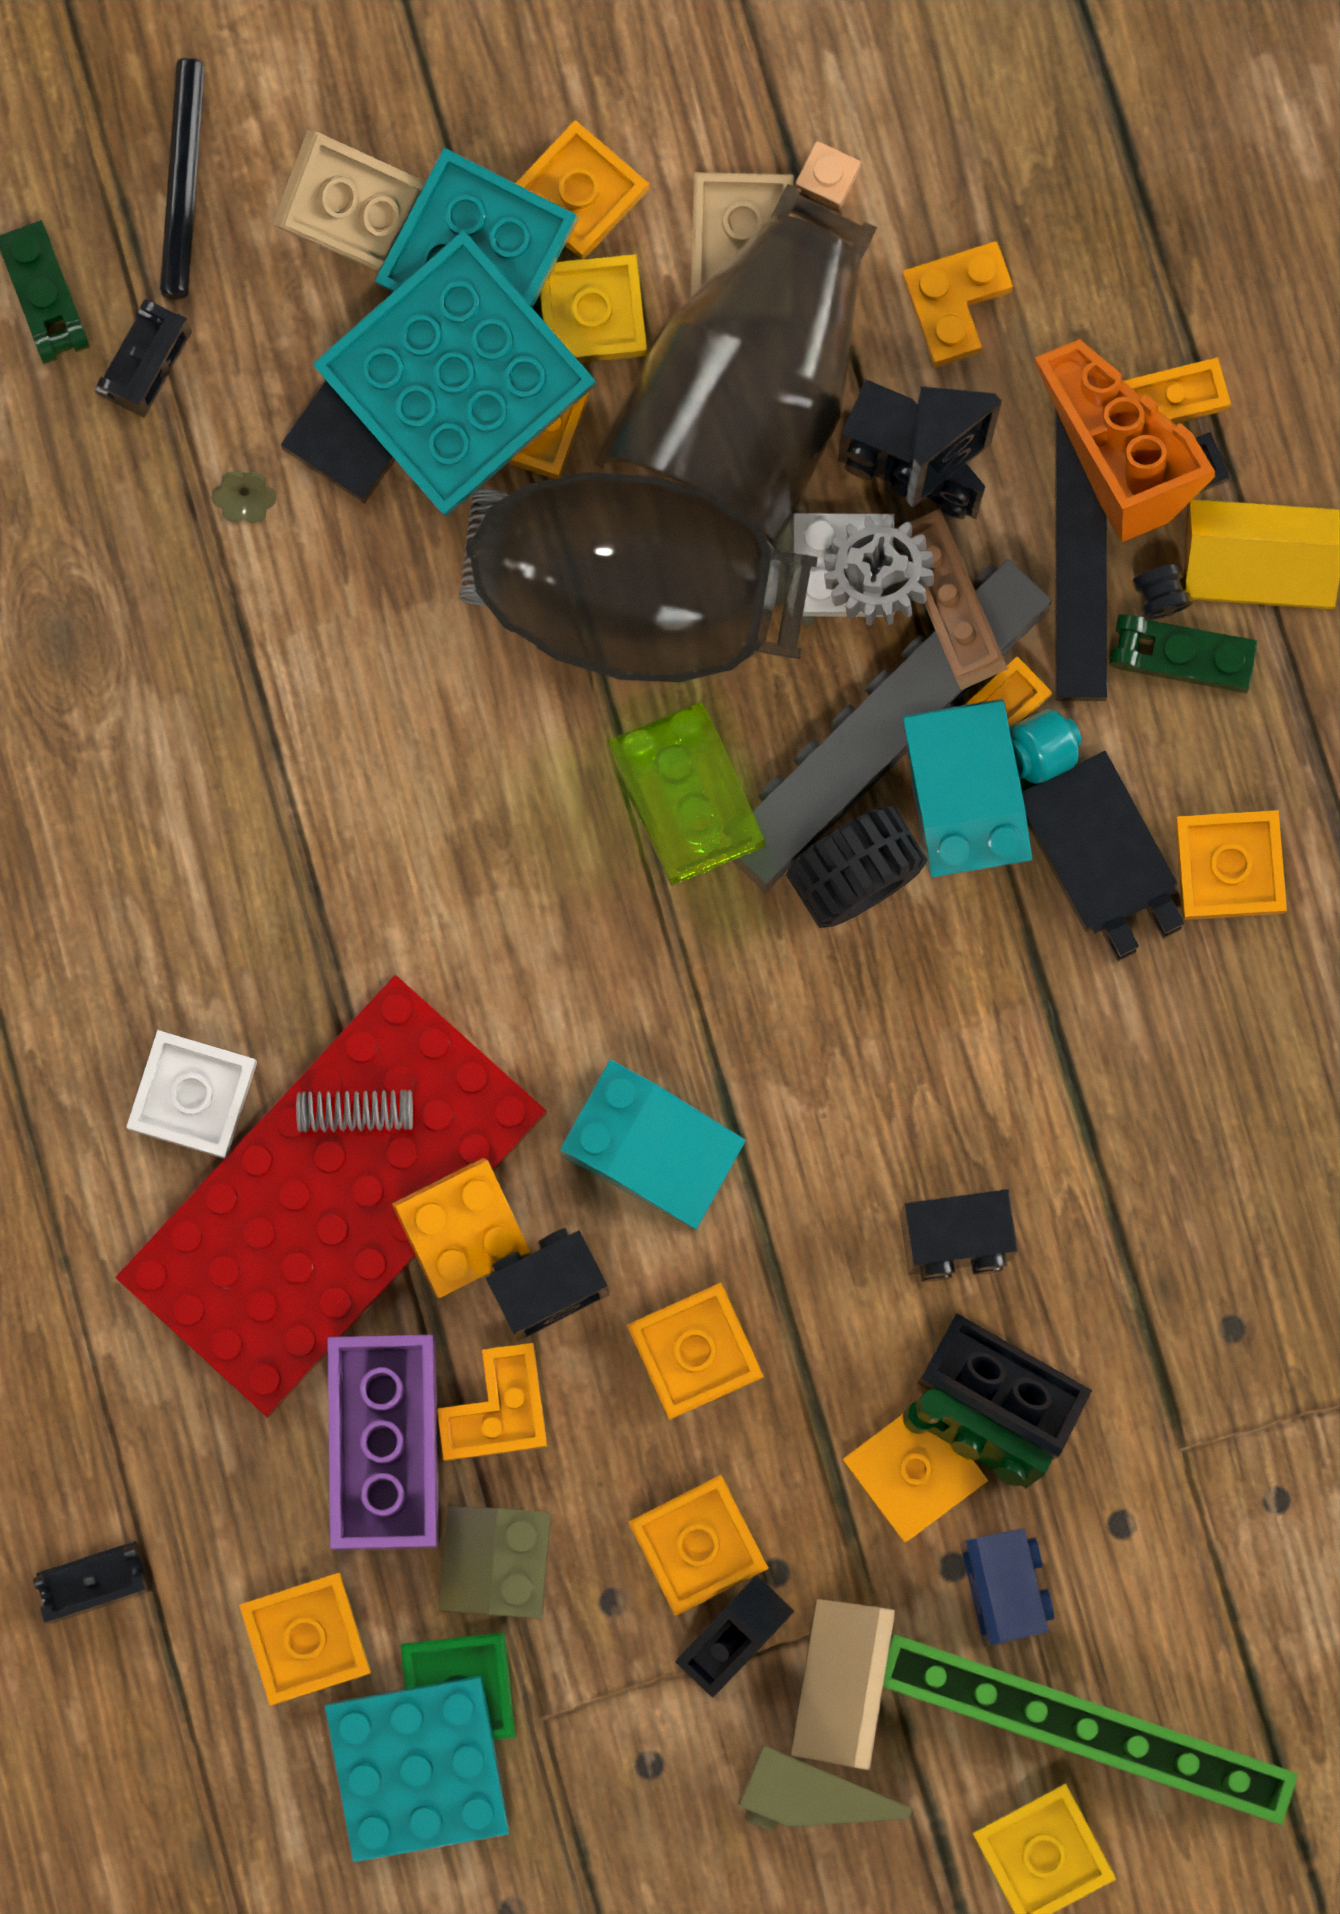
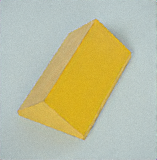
(1262, 554)

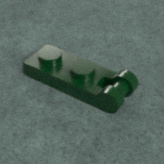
(42, 290)
(1184, 654)
(977, 1438)

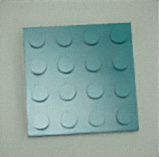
(454, 373)

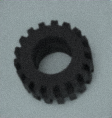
(856, 867)

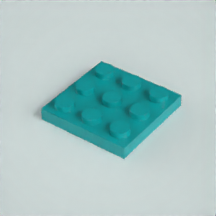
(507, 222)
(417, 1768)

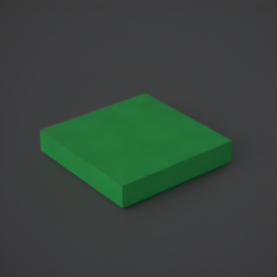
(462, 1658)

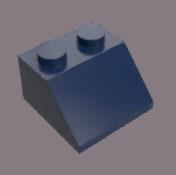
(1006, 1586)

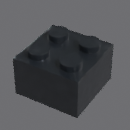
(958, 1234)
(547, 1283)

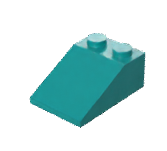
(966, 788)
(652, 1145)

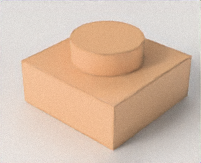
(828, 175)

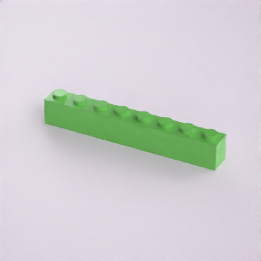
(1088, 1730)

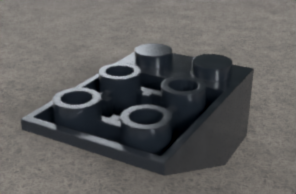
(879, 445)

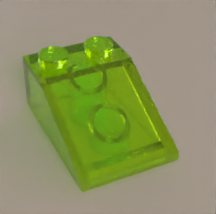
(686, 793)

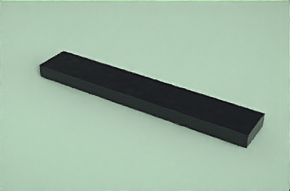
(1078, 579)

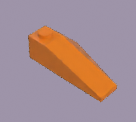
(1129, 450)

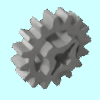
(897, 581)

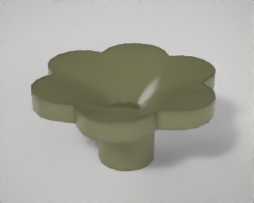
(243, 496)

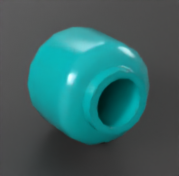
(1045, 745)

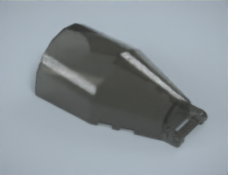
(752, 368)

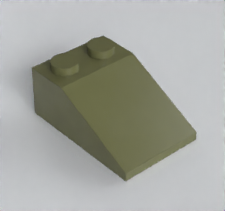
(803, 1795)

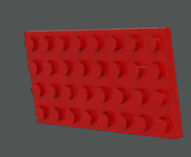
(303, 1225)

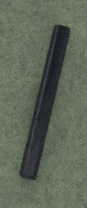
(182, 178)

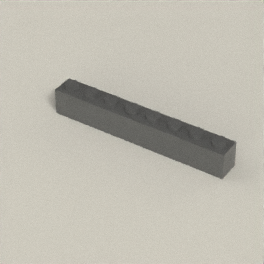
(872, 737)

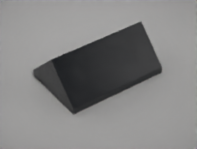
(947, 435)
(1006, 1385)

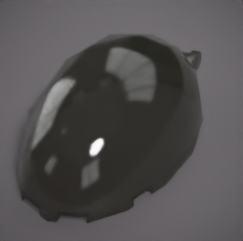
(635, 577)

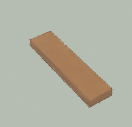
(956, 607)

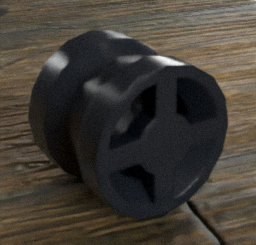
(1162, 591)

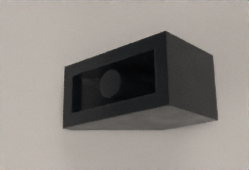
(734, 1636)

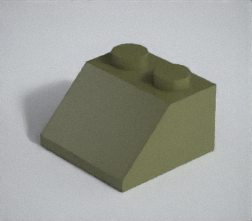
(495, 1562)

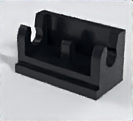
(145, 358)
(92, 1582)

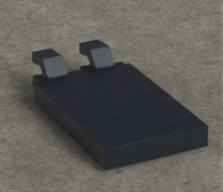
(338, 445)
(1102, 852)

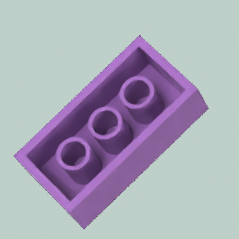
(383, 1442)

